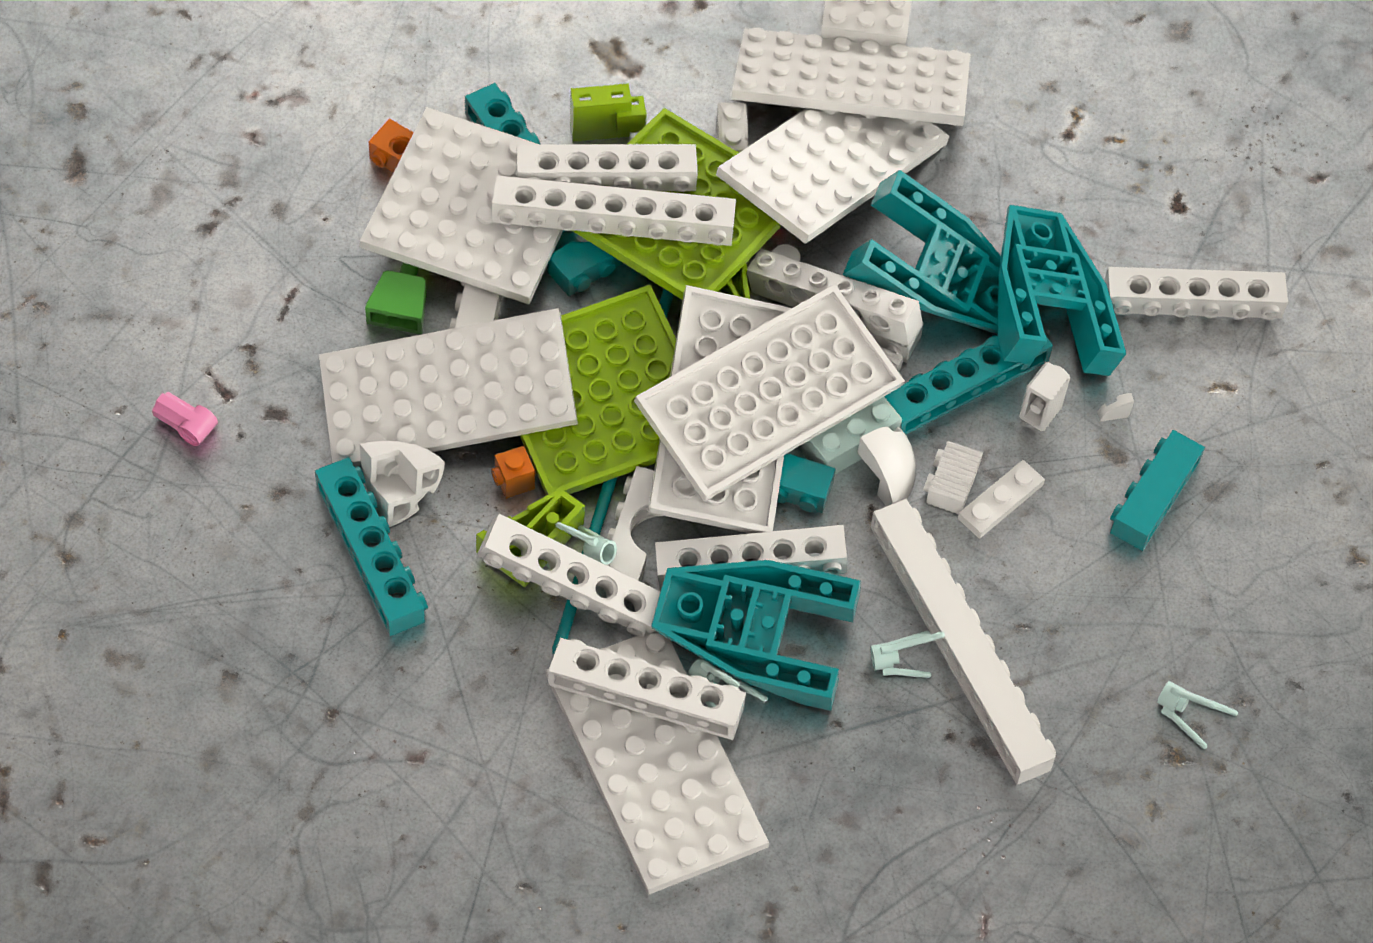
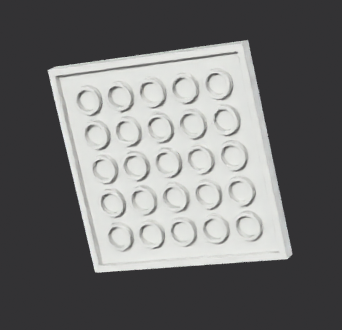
(441, 210)

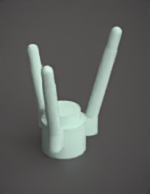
(595, 546)
(887, 654)
(714, 675)
(1176, 698)

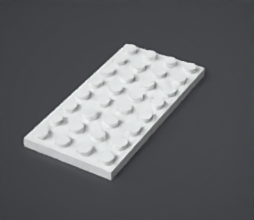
(852, 76)
(826, 165)
(450, 386)
(768, 392)
(749, 506)
(663, 780)

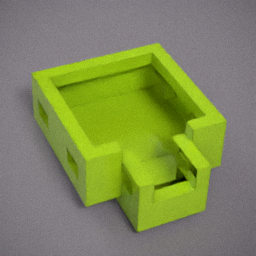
(603, 115)

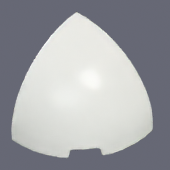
(892, 461)
(399, 476)

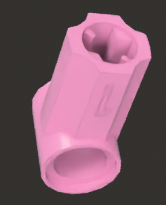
(191, 422)

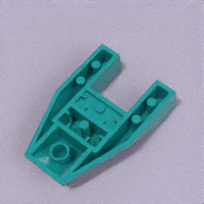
(956, 266)
(1050, 267)
(738, 616)

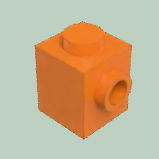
(514, 472)

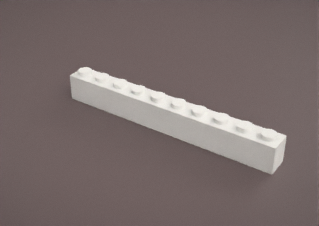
(965, 645)

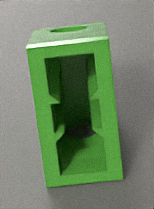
(398, 301)

